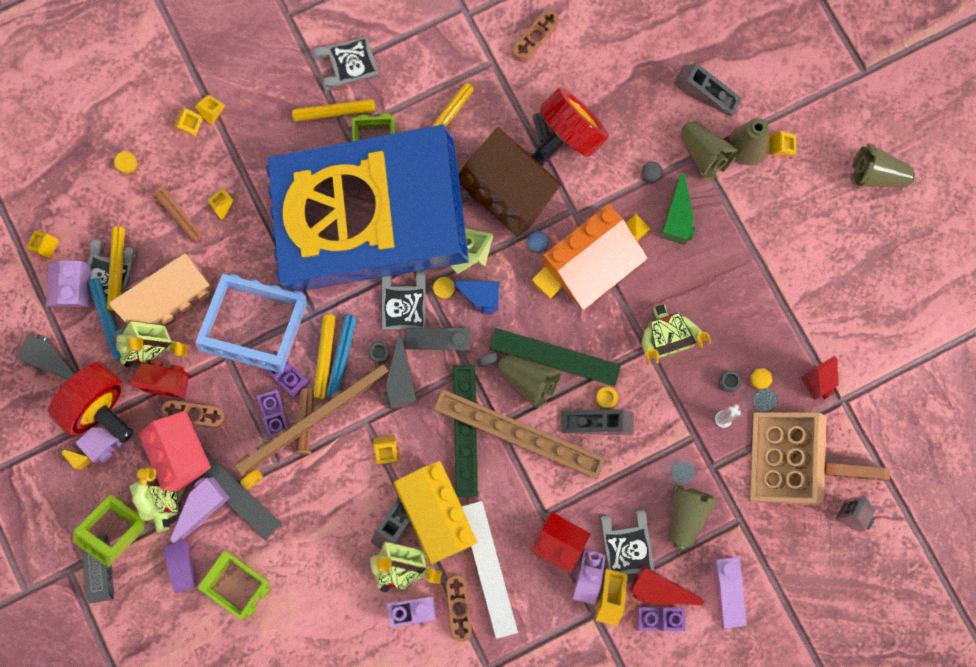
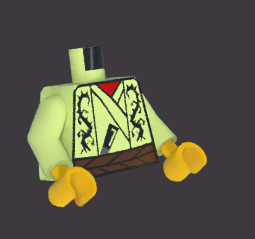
(670, 335)
(145, 342)
(153, 502)
(400, 566)

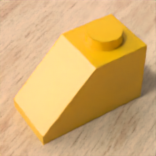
(612, 597)

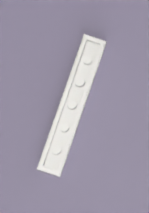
(490, 572)

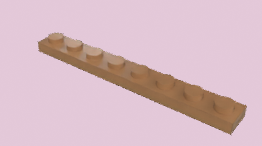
(304, 423)
(519, 434)

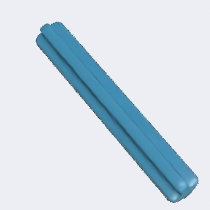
(104, 314)
(341, 355)

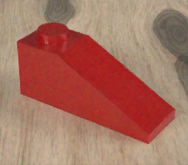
(822, 379)
(658, 589)

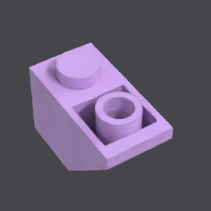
(99, 444)
(589, 577)
(411, 611)

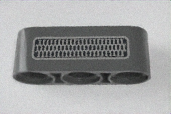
(97, 577)

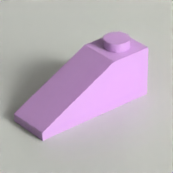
(199, 506)
(730, 591)

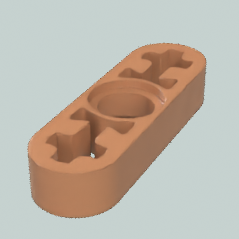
(549, 28)
(210, 411)
(857, 472)
(454, 626)

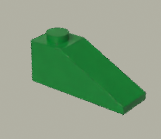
(680, 216)

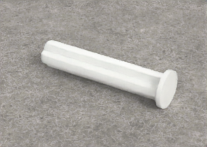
(725, 417)

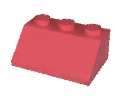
(174, 451)

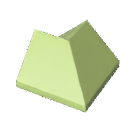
(478, 249)

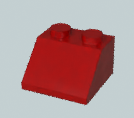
(161, 380)
(560, 542)

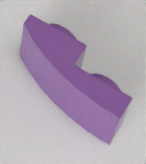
(290, 379)
(273, 412)
(179, 567)
(660, 619)

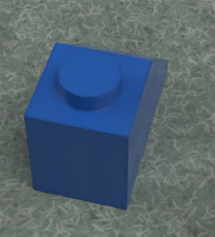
(480, 294)

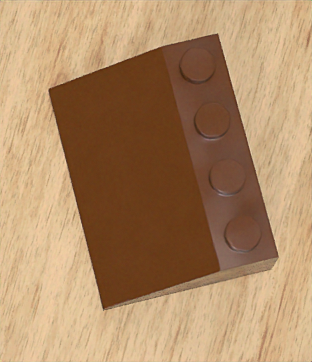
(508, 182)

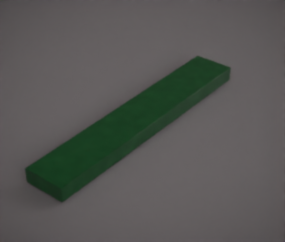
(556, 357)
(465, 436)

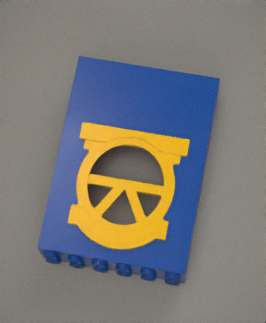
(415, 216)

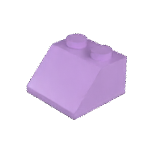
(68, 284)

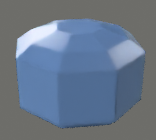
(537, 242)

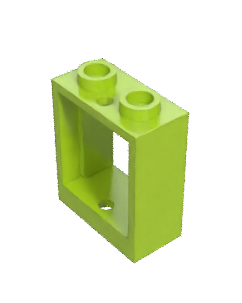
(367, 122)
(95, 546)
(217, 571)

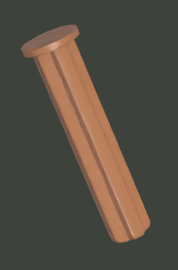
(176, 212)
(305, 408)

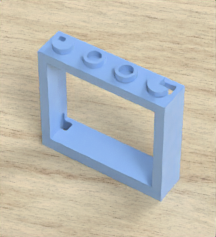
(244, 354)

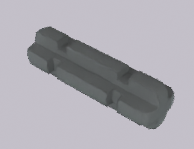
(541, 127)

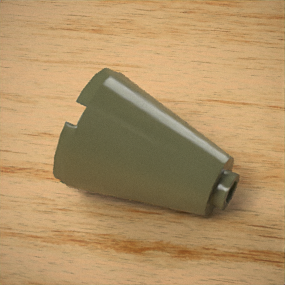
(751, 141)
(707, 150)
(880, 169)
(530, 378)
(689, 515)

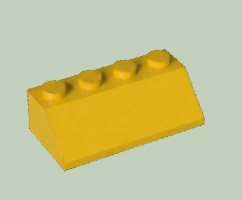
(435, 512)

